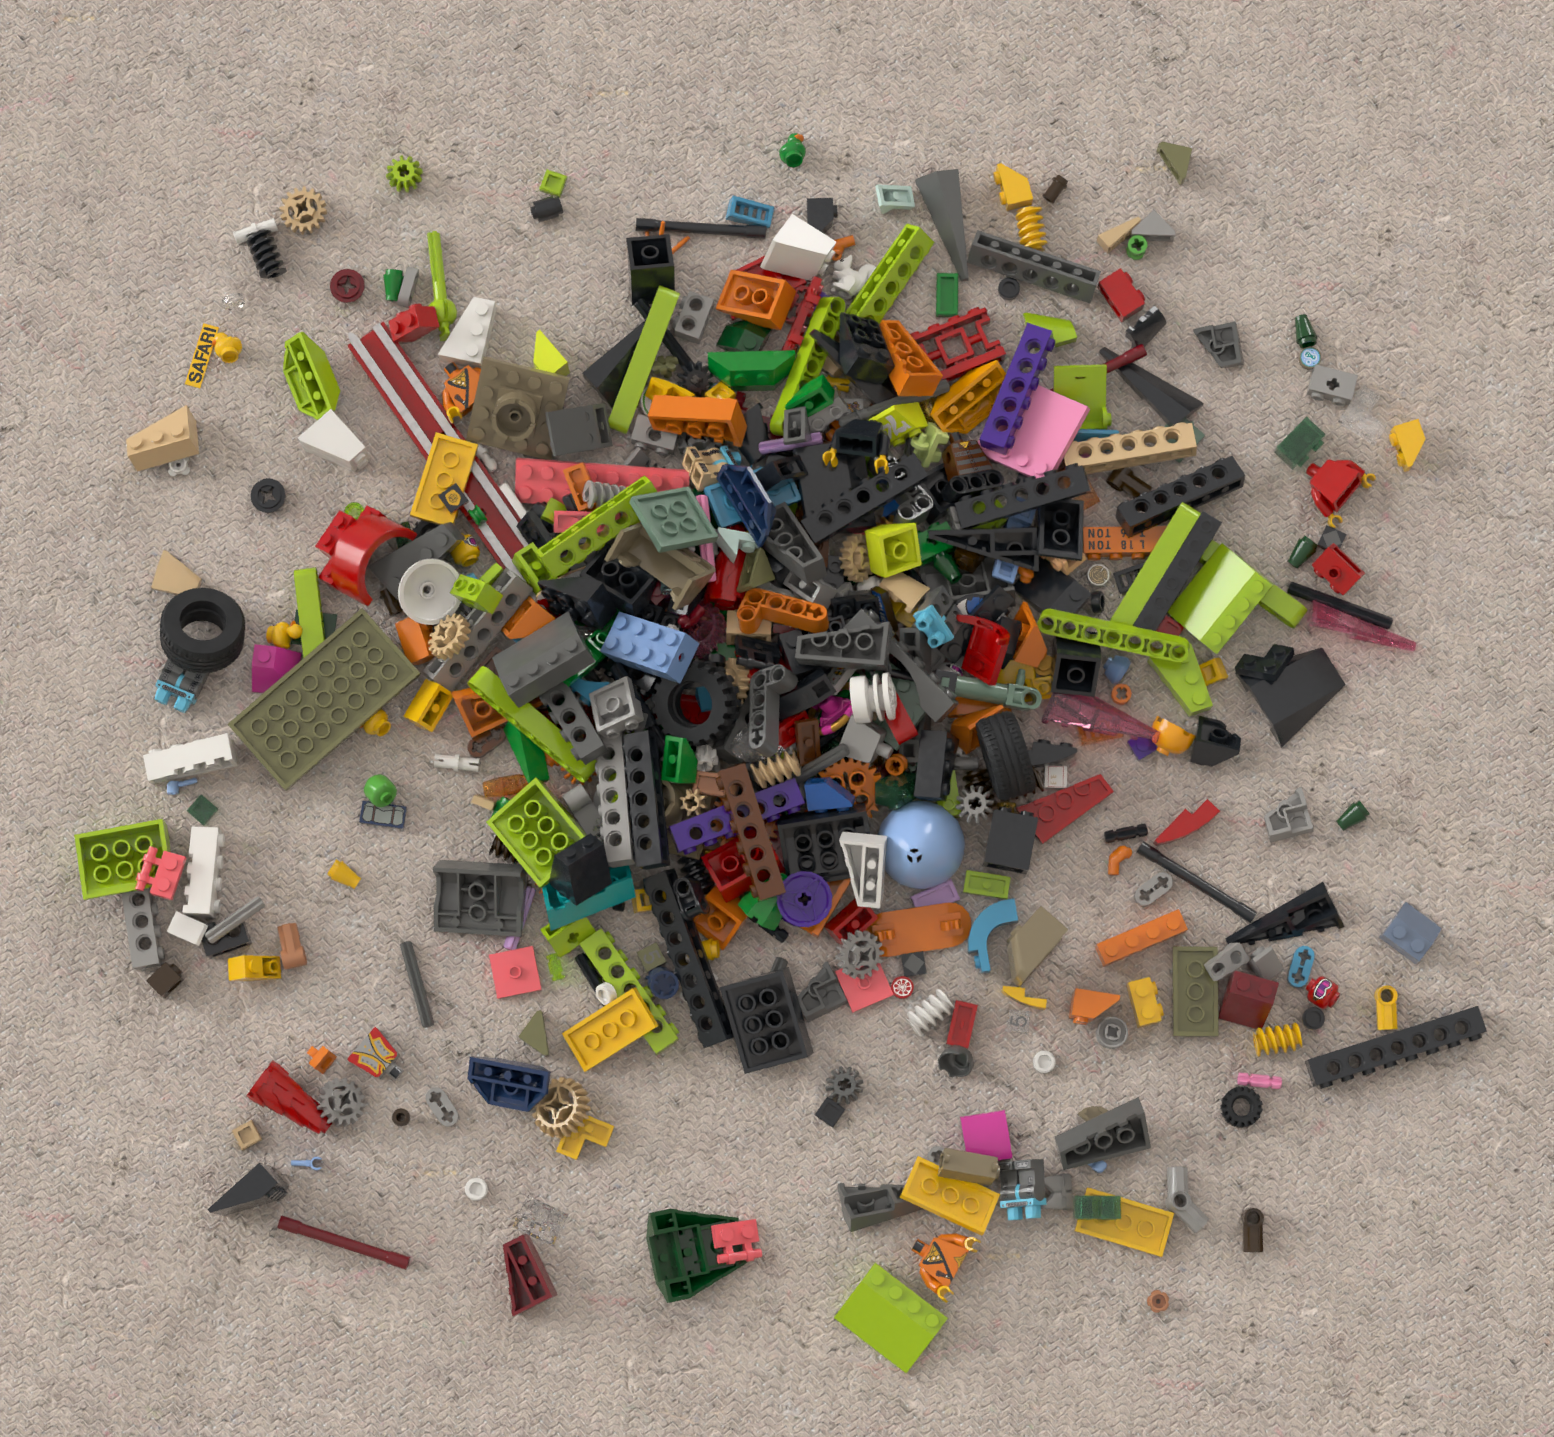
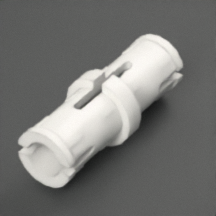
(243, 234)
(456, 762)

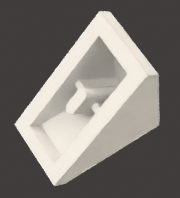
(187, 928)

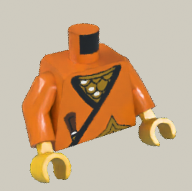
(459, 390)
(942, 1260)

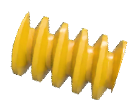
(1030, 227)
(1277, 1038)

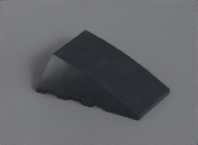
(1297, 694)

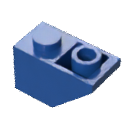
(827, 794)

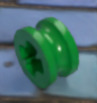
(477, 515)

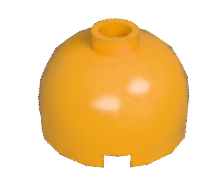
(1172, 737)

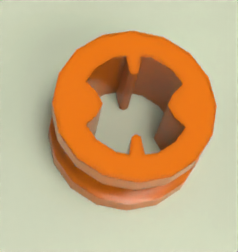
(1114, 693)
(896, 758)

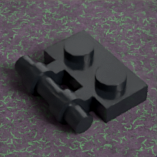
(757, 649)

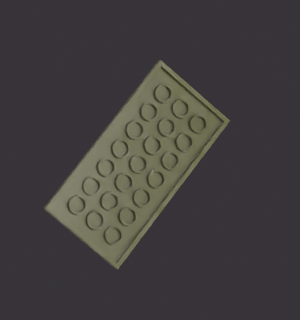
(324, 699)

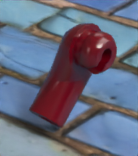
(691, 620)

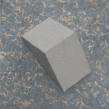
(1154, 229)

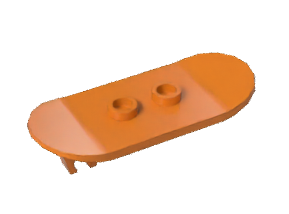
(921, 928)

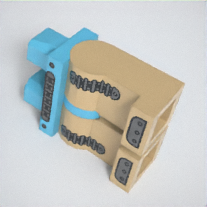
(707, 464)

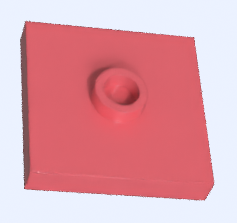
(515, 972)
(866, 991)

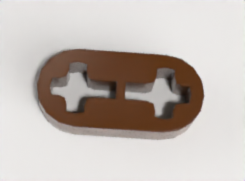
(489, 746)

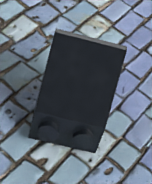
(935, 482)
(1060, 530)
(1053, 590)

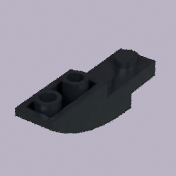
(1045, 753)

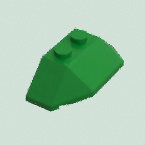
(751, 369)

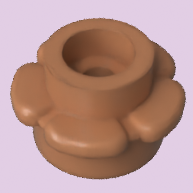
(1162, 1296)

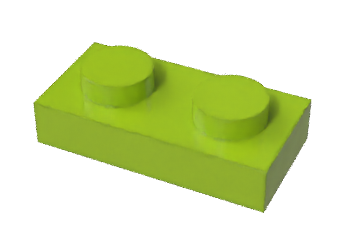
(986, 884)

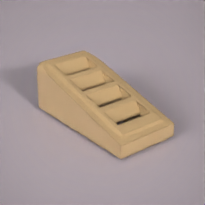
(1112, 238)

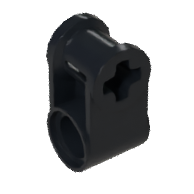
(691, 902)

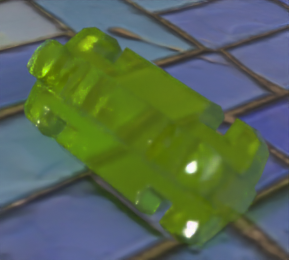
(555, 967)

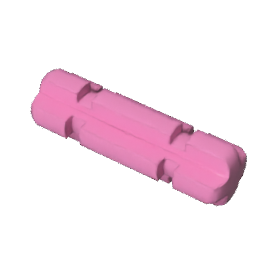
(1259, 1080)

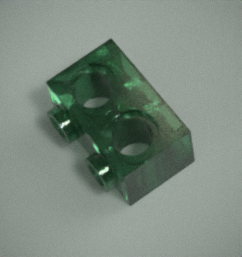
(1096, 1207)

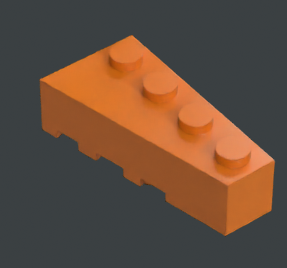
(913, 369)
(699, 417)
(478, 713)

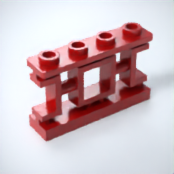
(947, 332)

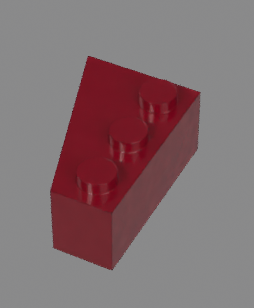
(526, 1275)

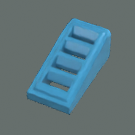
(740, 218)

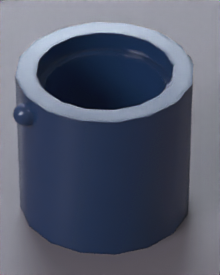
(662, 982)

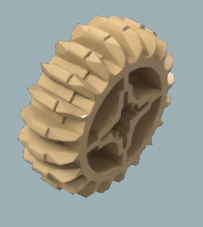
(569, 1116)

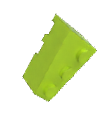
(1184, 682)

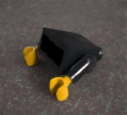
(860, 439)

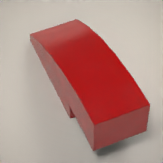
(1187, 823)

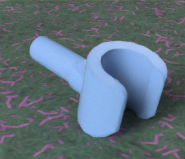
(173, 786)
(308, 1163)
(1098, 1166)

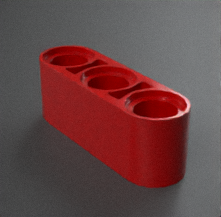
(901, 726)

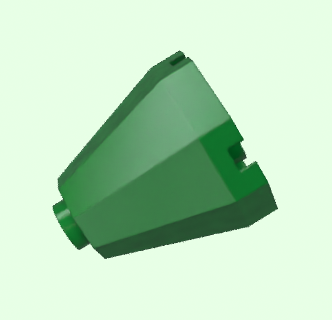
(765, 911)

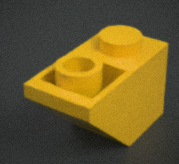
(1014, 188)
(1408, 441)
(254, 968)

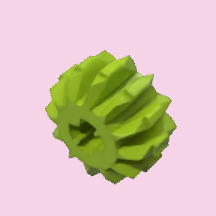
(399, 167)

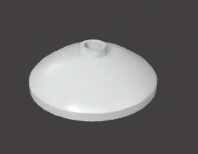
(437, 602)

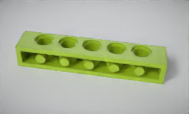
(891, 274)
(588, 526)
(592, 948)

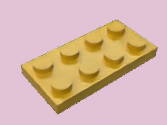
(447, 464)
(610, 1029)
(952, 1199)
(1139, 1227)

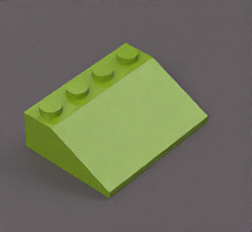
(1220, 598)
(536, 829)
(114, 856)
(890, 1318)

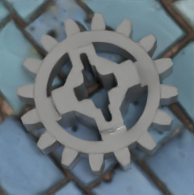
(850, 957)
(331, 1102)

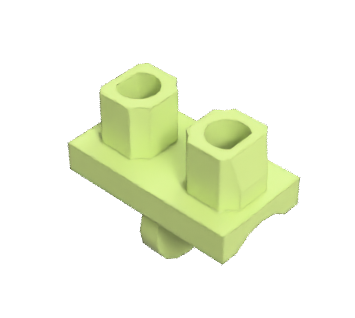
(927, 444)

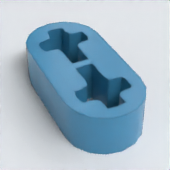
(1295, 964)

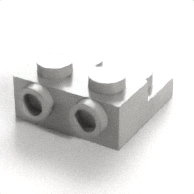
(821, 419)
(616, 708)

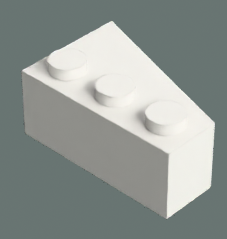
(471, 335)
(866, 865)

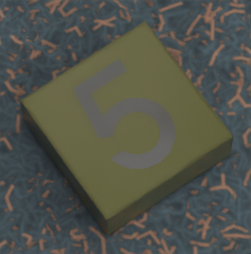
(651, 957)

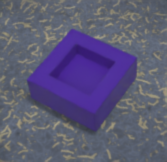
(1141, 747)

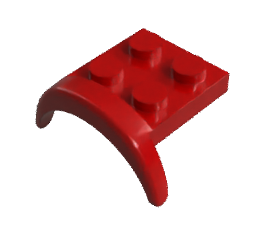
(985, 648)

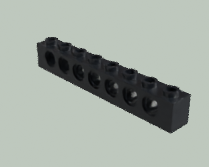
(697, 966)
(1470, 1018)

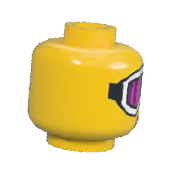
(466, 552)

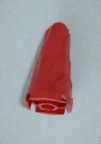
(724, 589)
(286, 1097)

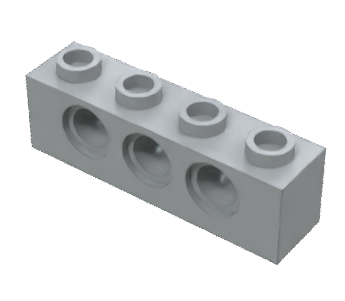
(155, 954)

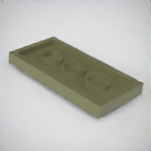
(1194, 993)

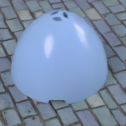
(934, 834)

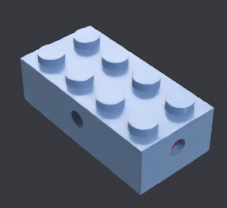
(649, 647)

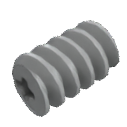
(599, 493)

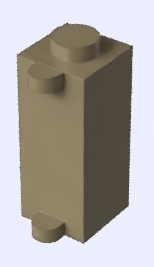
(968, 1166)

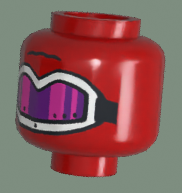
(1322, 992)

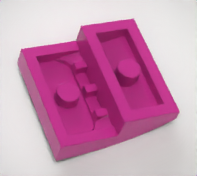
(987, 1134)

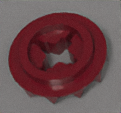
(341, 278)

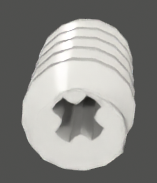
(929, 1012)

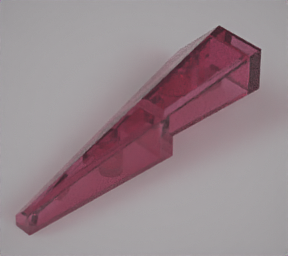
(1332, 619)
(1095, 716)

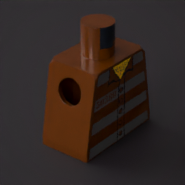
(963, 457)

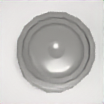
(1112, 1032)

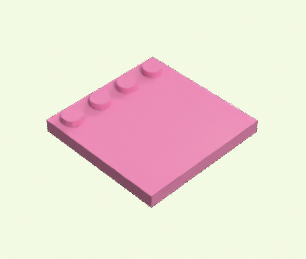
(1044, 434)

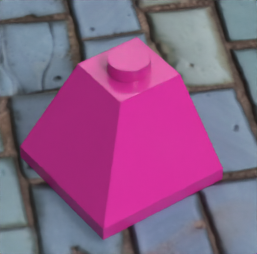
(270, 665)

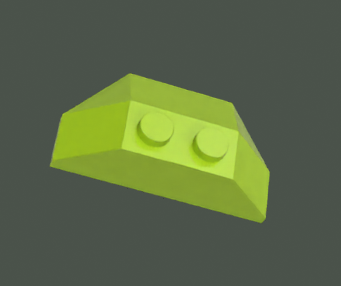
(310, 376)

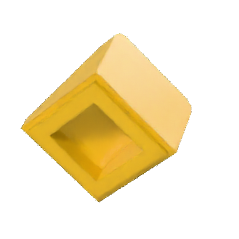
(1213, 671)

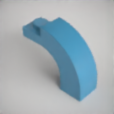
(995, 915)

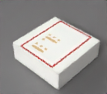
(1055, 777)

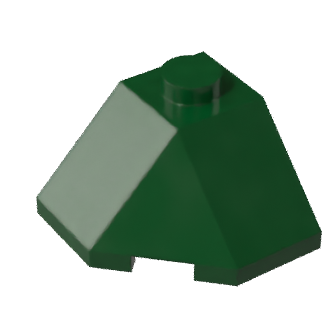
(743, 337)

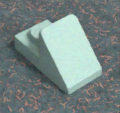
(894, 197)
(732, 540)

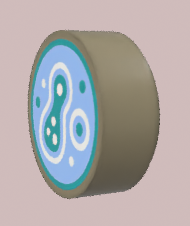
(1309, 357)

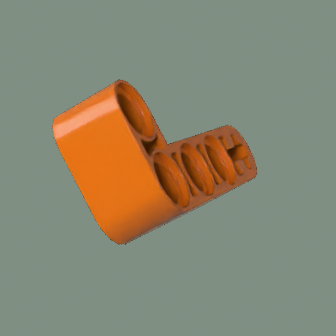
(782, 609)

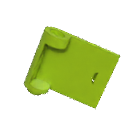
(1087, 390)

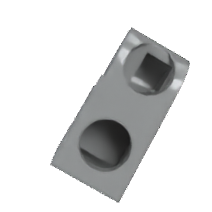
(1226, 961)

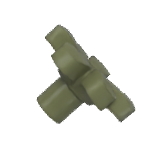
(665, 366)

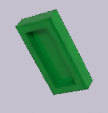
(946, 294)

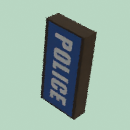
(885, 607)

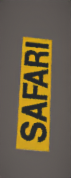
(201, 356)

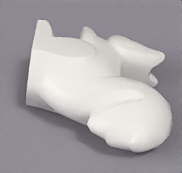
(849, 280)

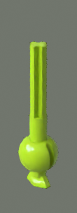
(445, 308)

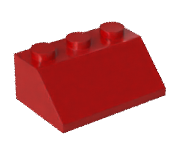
(727, 868)

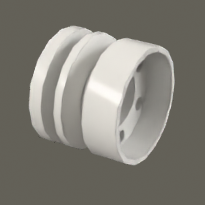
(872, 698)

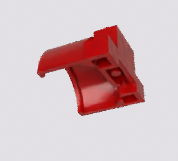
(350, 546)

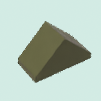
(1176, 159)
(755, 571)
(535, 1034)

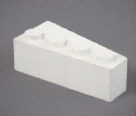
(190, 759)
(204, 873)

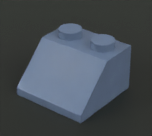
(1410, 933)

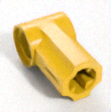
(1386, 1011)

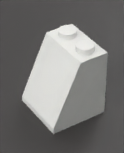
(799, 250)
(334, 442)

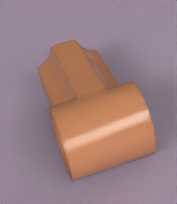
(292, 952)

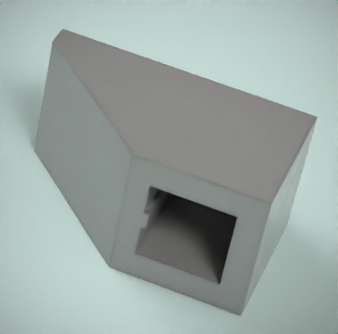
(1265, 963)

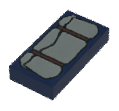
(388, 816)

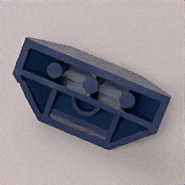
(748, 499)
(509, 1082)

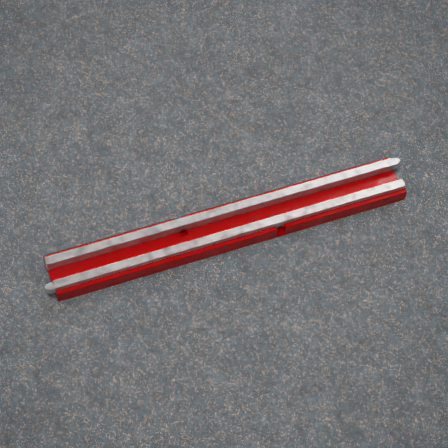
(424, 416)

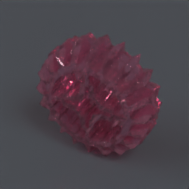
(712, 630)

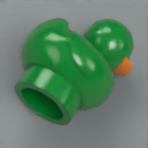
(793, 151)

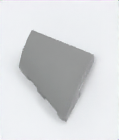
(1289, 818)

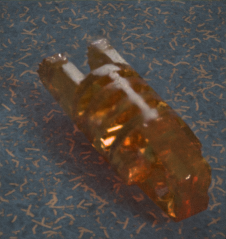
(504, 785)

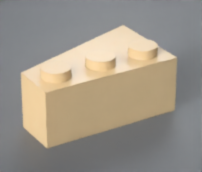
(164, 441)

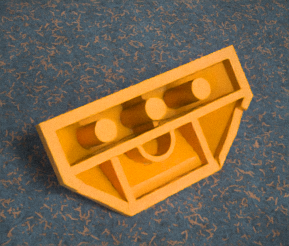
(969, 399)

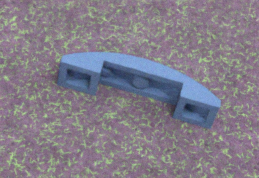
(1004, 570)

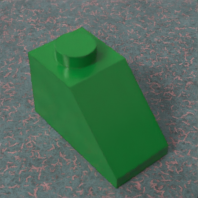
(813, 395)
(679, 761)

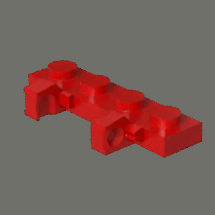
(805, 310)

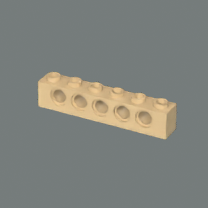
(1140, 455)

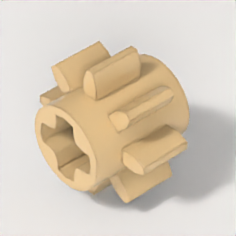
(689, 805)

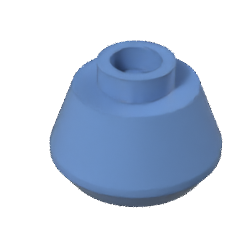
(1116, 668)

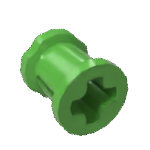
(1140, 242)

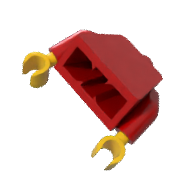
(1335, 484)

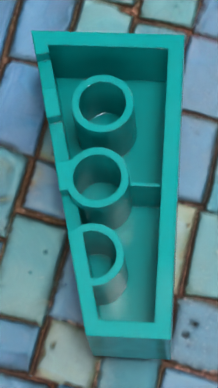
(562, 911)

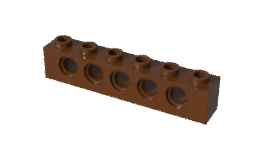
(739, 776)

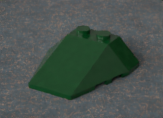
(685, 1252)

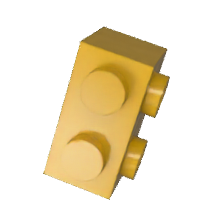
(428, 705)
(1144, 1002)

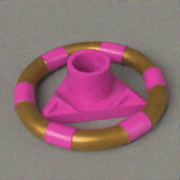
(832, 709)

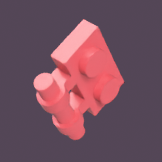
(167, 874)
(733, 1234)

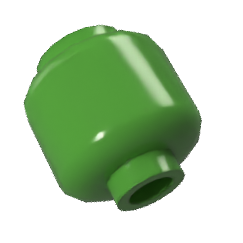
(380, 790)

